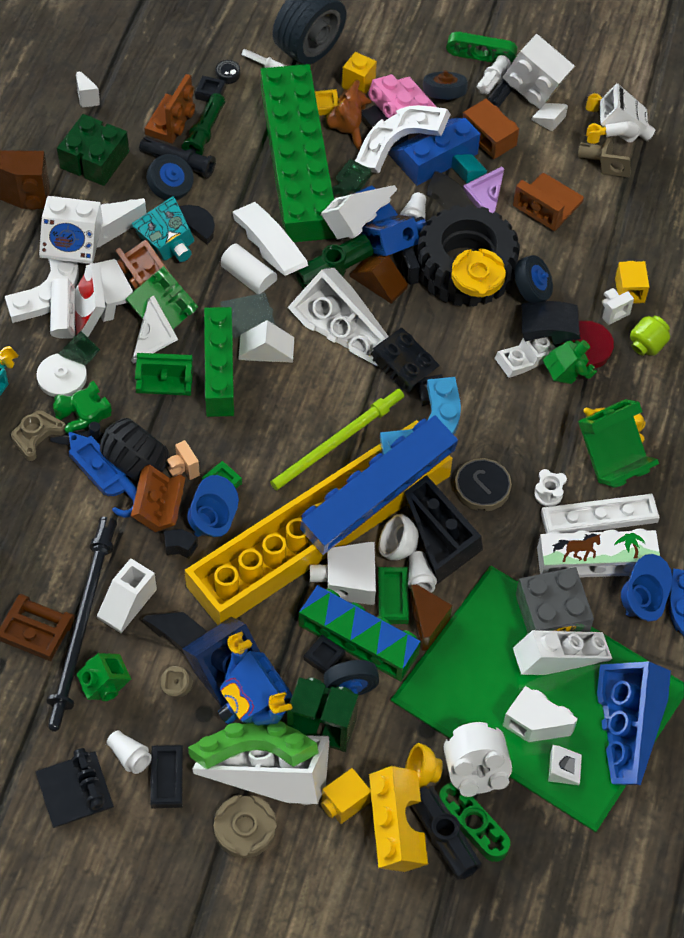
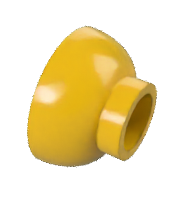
(425, 762)

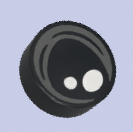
(228, 71)

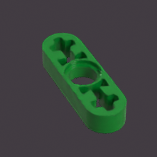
(472, 52)
(495, 834)

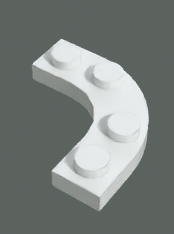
(406, 121)
(38, 300)

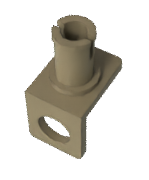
(604, 154)

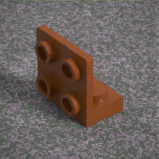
(172, 113)
(546, 200)

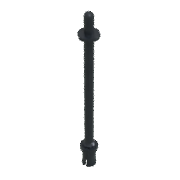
(100, 546)

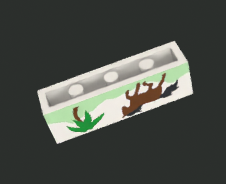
(595, 552)

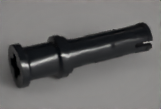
(196, 161)

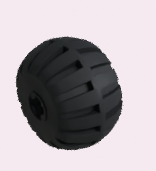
(132, 448)

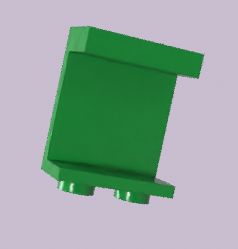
(616, 443)

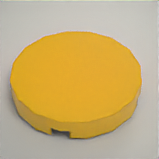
(478, 272)

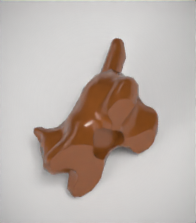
(347, 115)

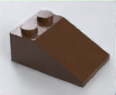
(24, 179)

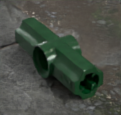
(336, 257)

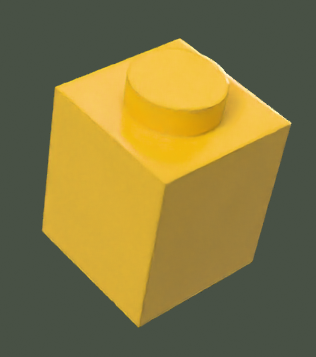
(361, 69)
(632, 277)
(345, 796)

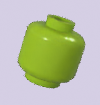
(650, 336)

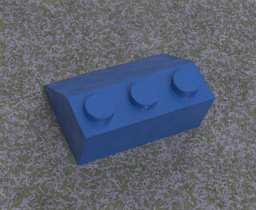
(430, 153)

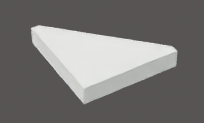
(154, 331)

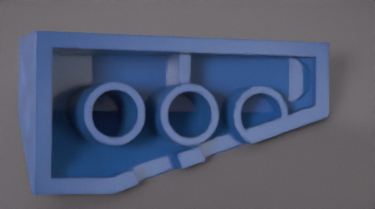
(633, 709)

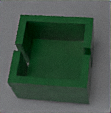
(99, 147)
(316, 704)

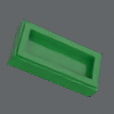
(393, 594)

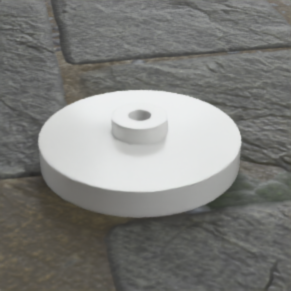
(61, 376)

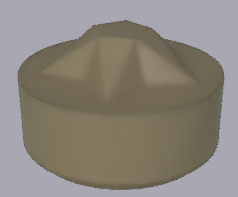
(176, 681)

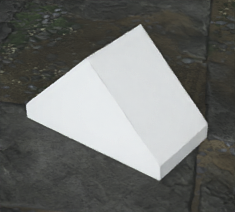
(266, 343)

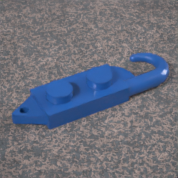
(103, 474)

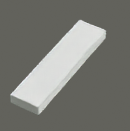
(601, 514)

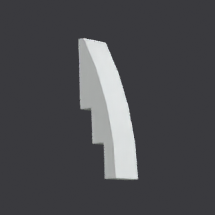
(271, 239)

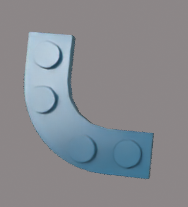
(444, 404)

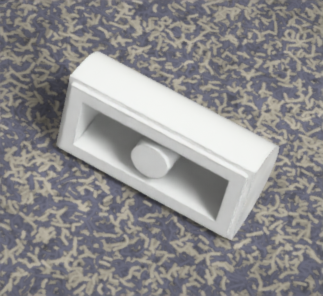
(247, 269)
(62, 308)

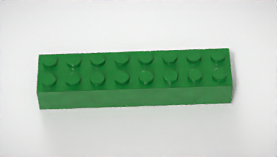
(297, 151)

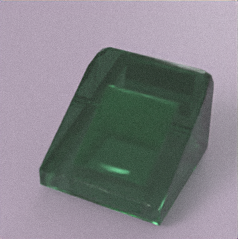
(80, 349)

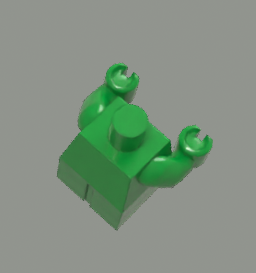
(569, 361)

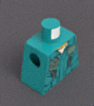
(166, 231)

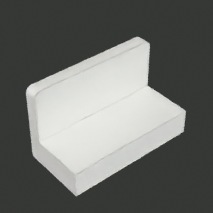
(115, 287)

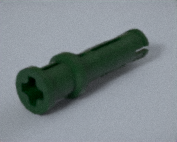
(201, 132)

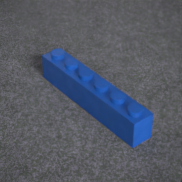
(378, 484)

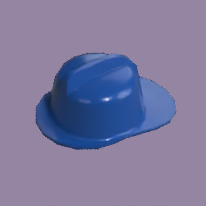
(213, 507)
(647, 588)

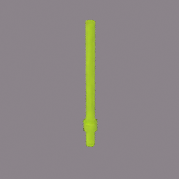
(378, 409)

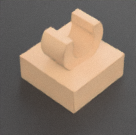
(184, 461)

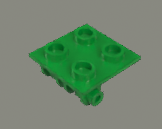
(169, 294)

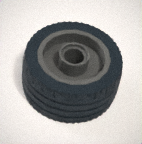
(308, 28)

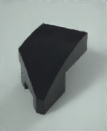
(176, 627)

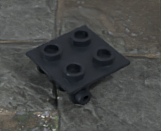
(405, 358)
(74, 788)

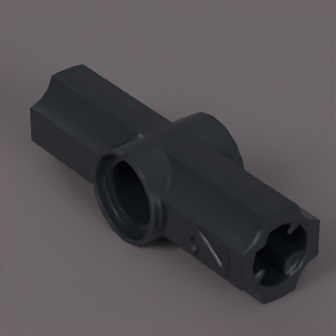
(454, 847)

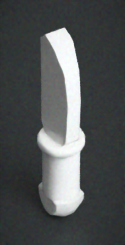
(268, 62)

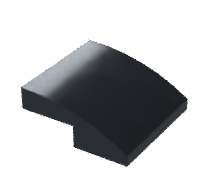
(550, 319)

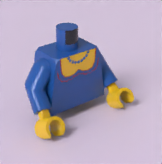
(252, 687)

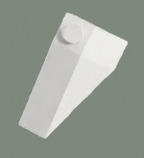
(338, 313)
(272, 776)

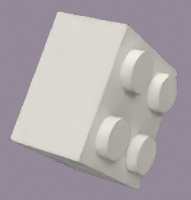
(538, 71)

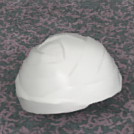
(398, 538)

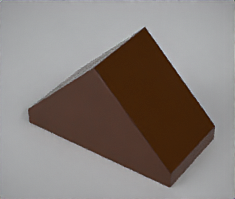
(380, 277)
(429, 613)

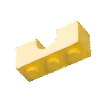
(396, 842)

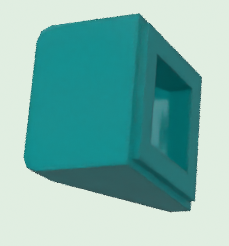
(468, 167)

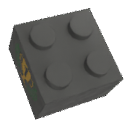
(554, 602)

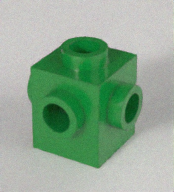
(103, 676)

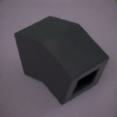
(180, 542)

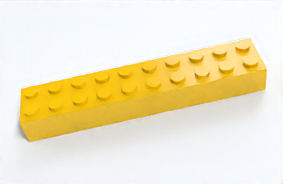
(277, 550)

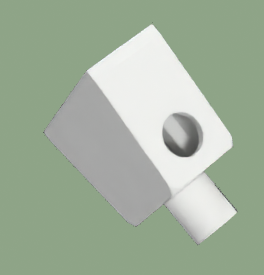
(349, 572)

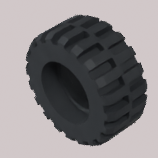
(464, 229)

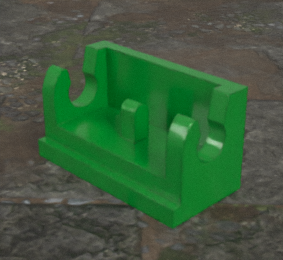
(164, 374)

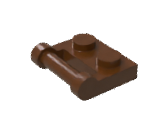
(31, 634)

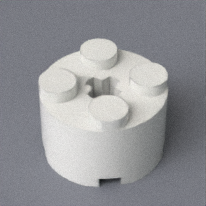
(478, 759)

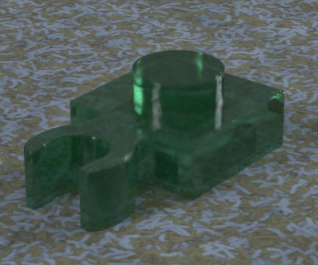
(351, 178)

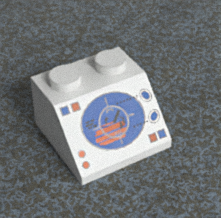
(70, 229)

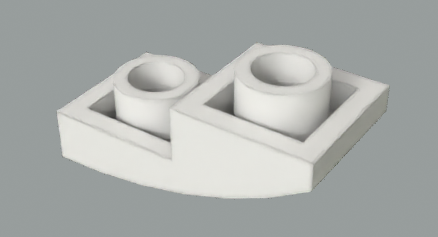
(524, 357)

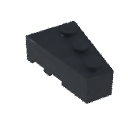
(442, 529)

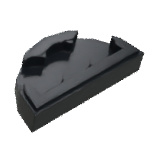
(199, 222)

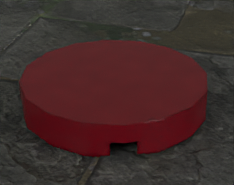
(600, 342)

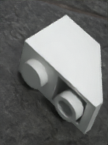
(127, 595)
(537, 718)

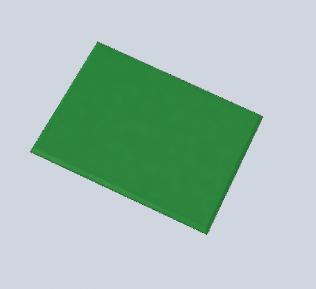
(476, 678)

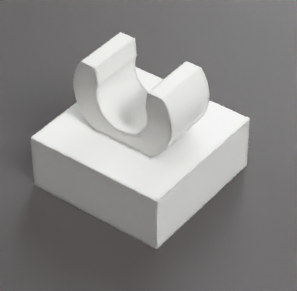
(616, 305)

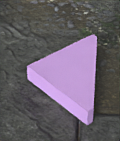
(485, 189)

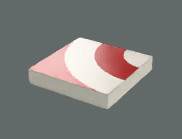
(89, 300)

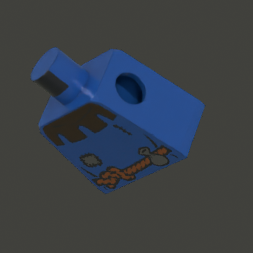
(393, 233)

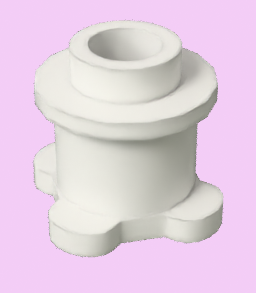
(549, 489)

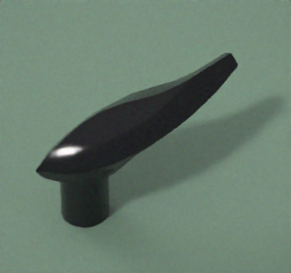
(94, 431)

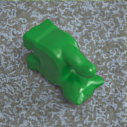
(85, 404)

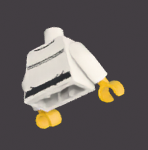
(619, 115)

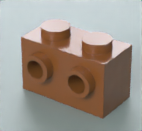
(495, 129)

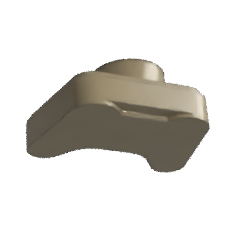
(34, 430)

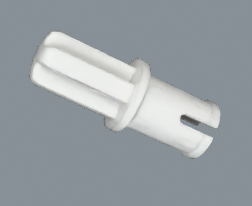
(493, 74)

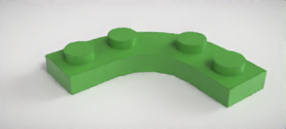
(237, 738)

